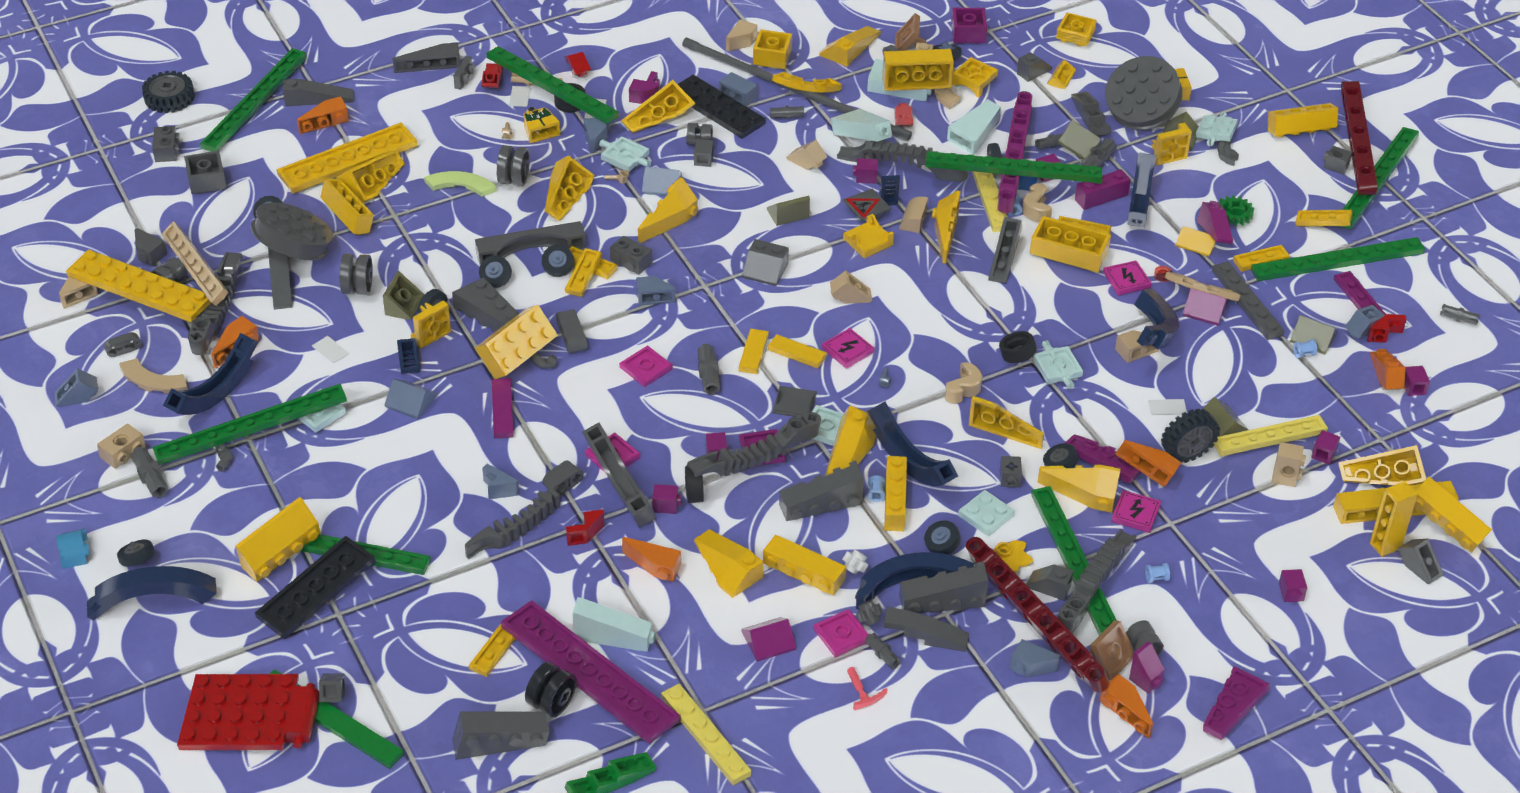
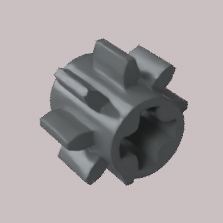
(869, 612)

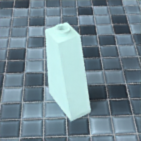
(875, 85)
(861, 125)
(974, 127)
(611, 627)

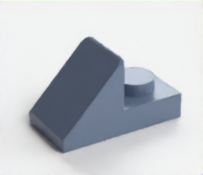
(499, 483)

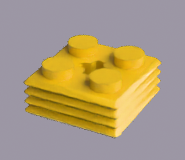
(1076, 29)

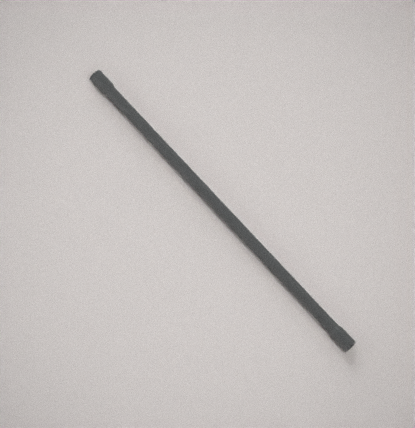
(696, 46)

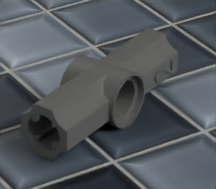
(1100, 153)
(708, 369)
(149, 472)

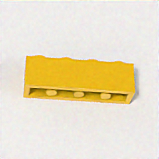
(1302, 119)
(347, 206)
(895, 493)
(1450, 515)
(1393, 518)
(804, 564)

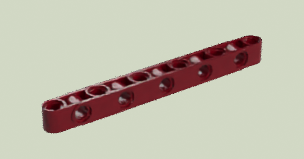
(1358, 138)
(1038, 615)

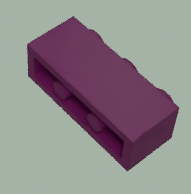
(1113, 186)

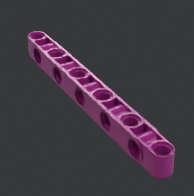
(1015, 150)

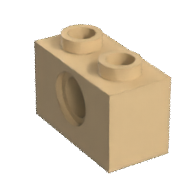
(119, 445)
(1288, 464)

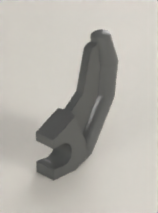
(1226, 154)

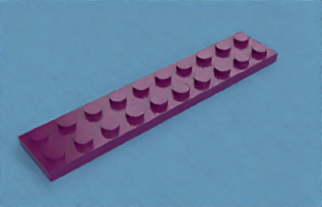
(594, 672)

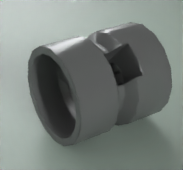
(705, 131)
(171, 269)
(1142, 632)

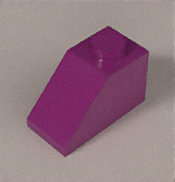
(1146, 669)

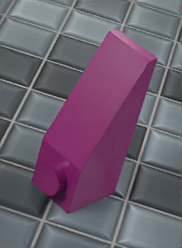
(1215, 222)

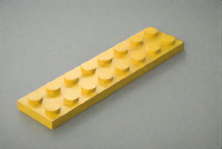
(344, 157)
(139, 285)

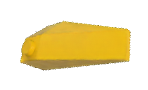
(850, 46)
(370, 177)
(945, 222)
(852, 440)
(731, 563)

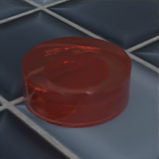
(1160, 272)

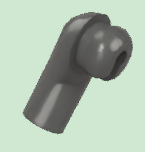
(550, 362)
(225, 457)

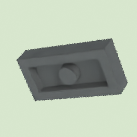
(463, 72)

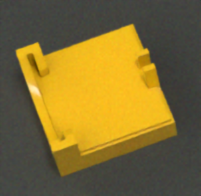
(974, 75)
(1172, 145)
(869, 237)
(431, 323)

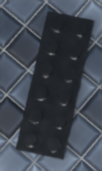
(721, 107)
(314, 587)

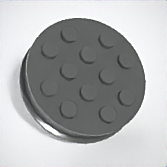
(1143, 93)
(291, 231)

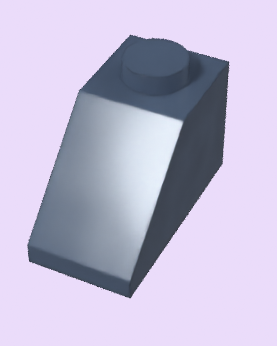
(595, 131)
(654, 291)
(1361, 321)
(76, 389)
(1033, 660)

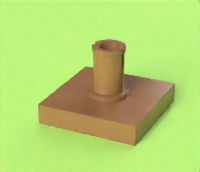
(909, 34)
(1112, 649)

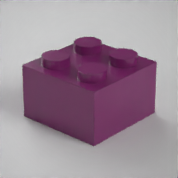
(969, 25)

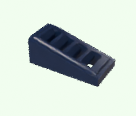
(893, 185)
(406, 344)

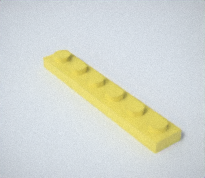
(989, 196)
(1270, 435)
(706, 734)

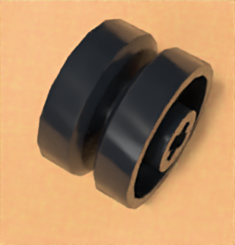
(550, 689)

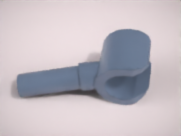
(884, 379)

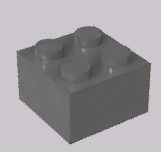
(205, 172)

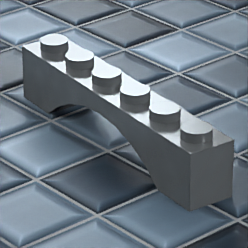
(506, 244)
(618, 475)

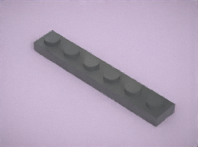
(1248, 301)

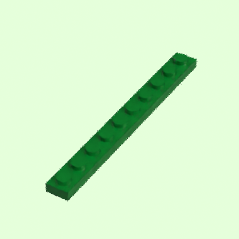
(552, 85)
(253, 100)
(1014, 167)
(1383, 170)
(1337, 259)
(249, 424)
(1070, 552)

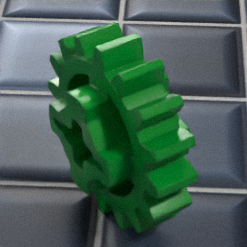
(1237, 210)

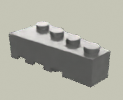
(484, 304)
(823, 494)
(946, 591)
(498, 732)

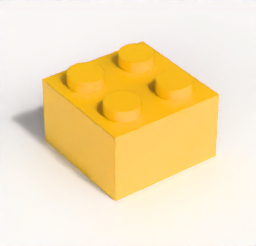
(772, 49)

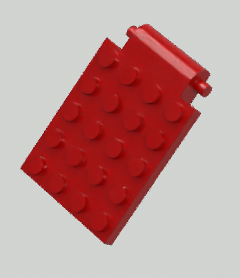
(248, 712)

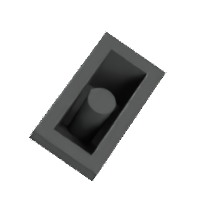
(1031, 67)
(149, 247)
(1421, 559)
(1051, 581)

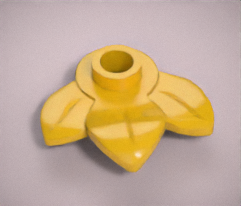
(1013, 554)

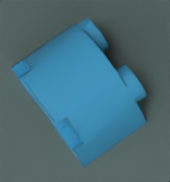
(72, 548)

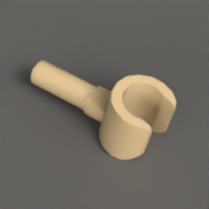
(507, 133)
(622, 177)

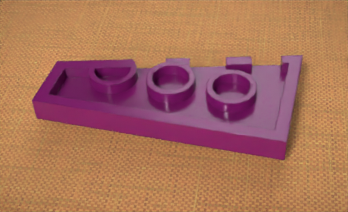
(1098, 455)
(1237, 698)

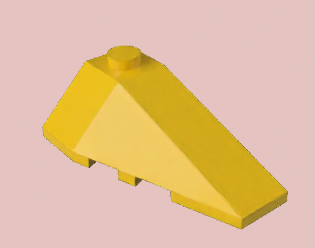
(662, 106)
(566, 186)
(671, 212)
(999, 421)
(1385, 468)
(1089, 486)

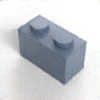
(739, 88)

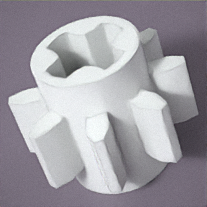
(855, 561)

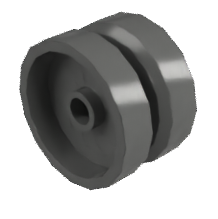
(513, 165)
(356, 274)

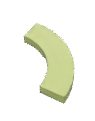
(451, 178)

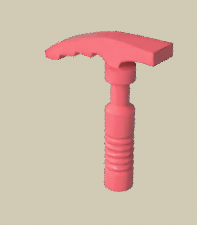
(864, 699)

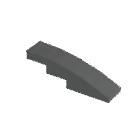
(1090, 113)
(927, 628)

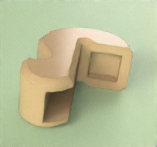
(1034, 204)
(966, 386)

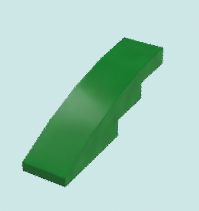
(614, 776)

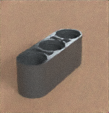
(571, 331)

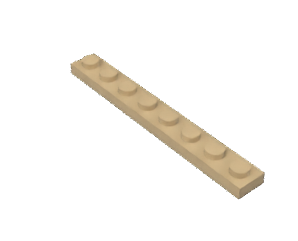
(195, 263)

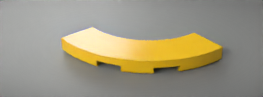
(817, 85)

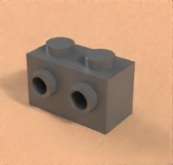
(165, 144)
(631, 255)

